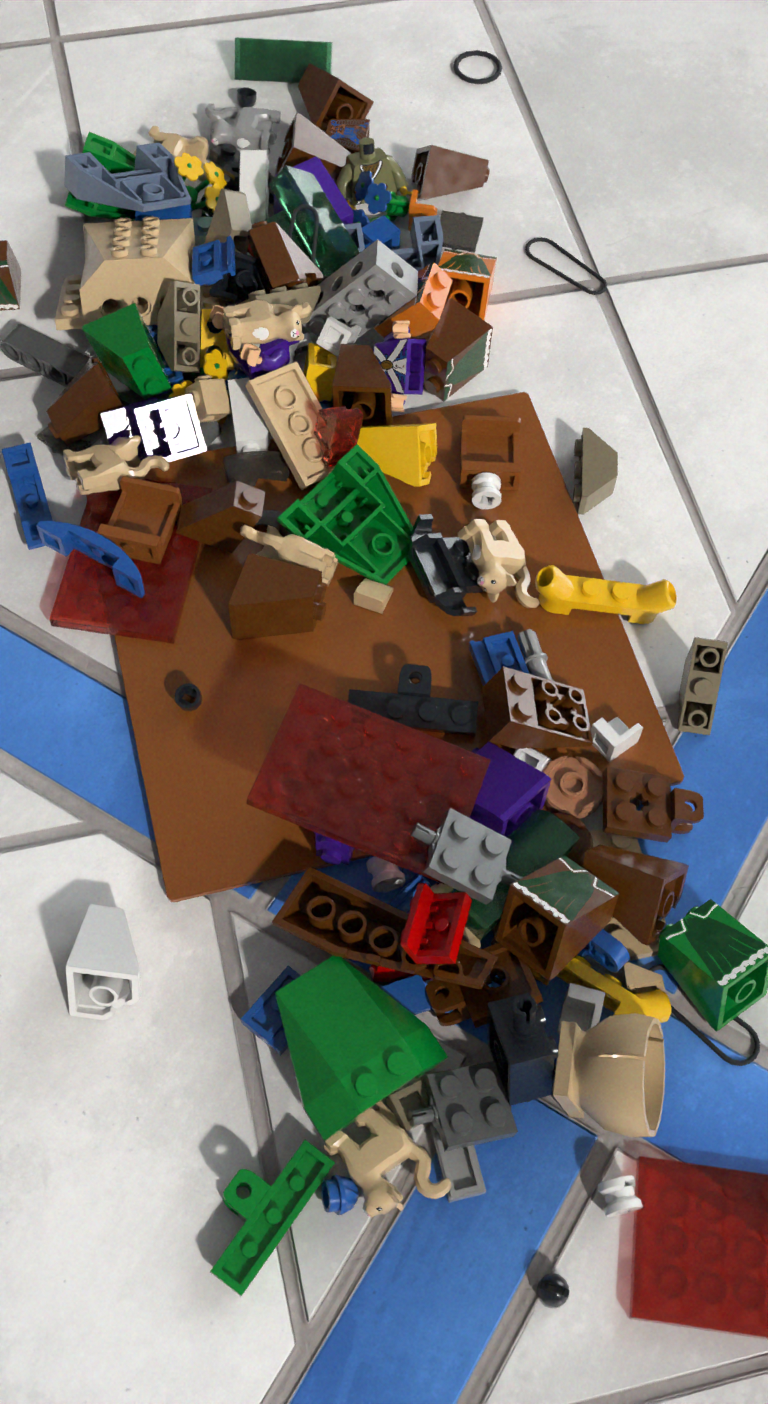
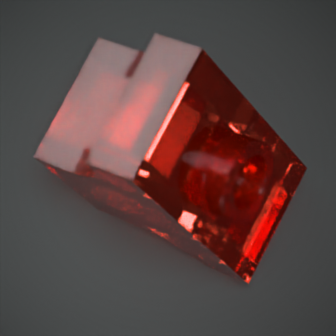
(337, 432)

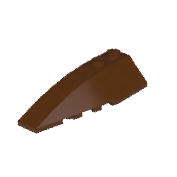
(368, 931)

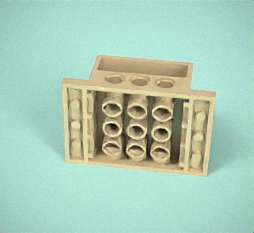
(127, 266)

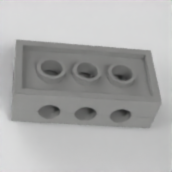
(365, 290)

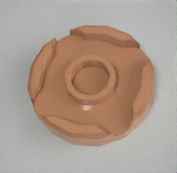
(574, 786)

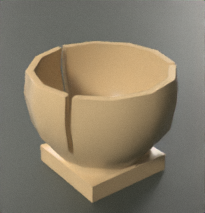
(613, 1073)

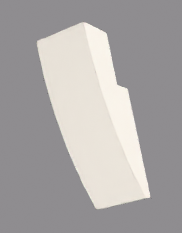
(254, 182)

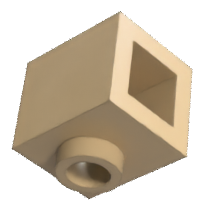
(210, 398)

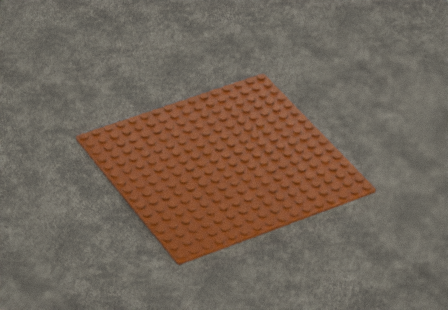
(207, 759)

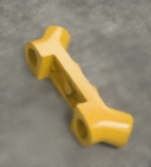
(640, 602)
(617, 999)

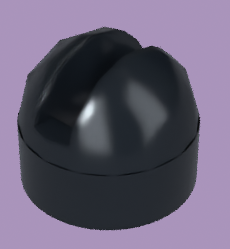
(246, 97)
(191, 691)
(549, 1298)

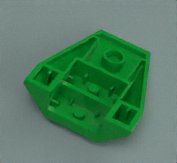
(115, 160)
(355, 518)
(350, 1043)

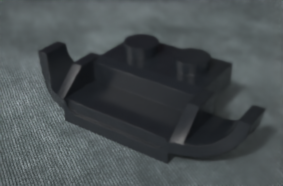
(443, 567)

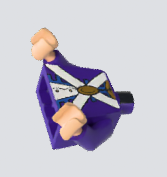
(255, 358)
(402, 362)

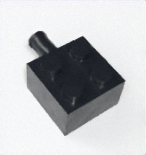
(521, 1048)

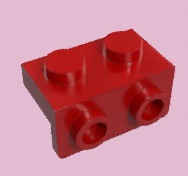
(435, 926)

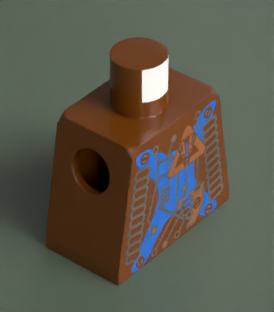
(349, 132)

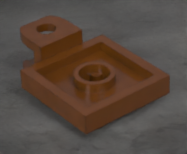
(661, 807)
(473, 1002)

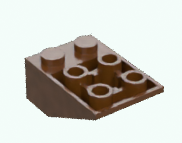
(534, 712)

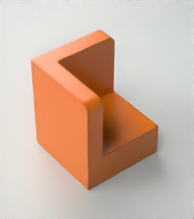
(419, 210)

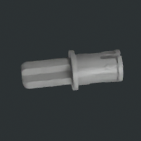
(533, 654)

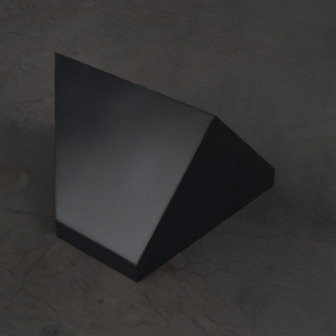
(246, 280)

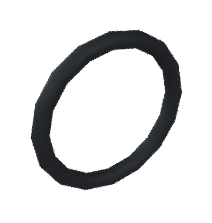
(477, 53)

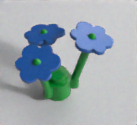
(378, 200)

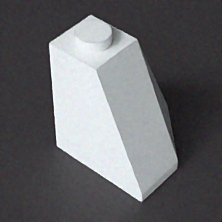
(247, 423)
(102, 965)

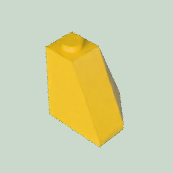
(402, 450)

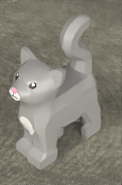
(250, 130)

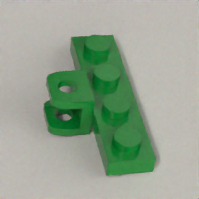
(267, 1213)

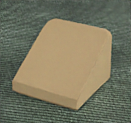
(372, 595)
(642, 979)

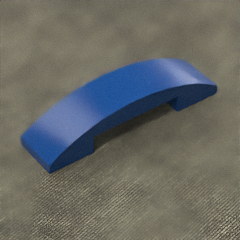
(27, 491)
(66, 537)

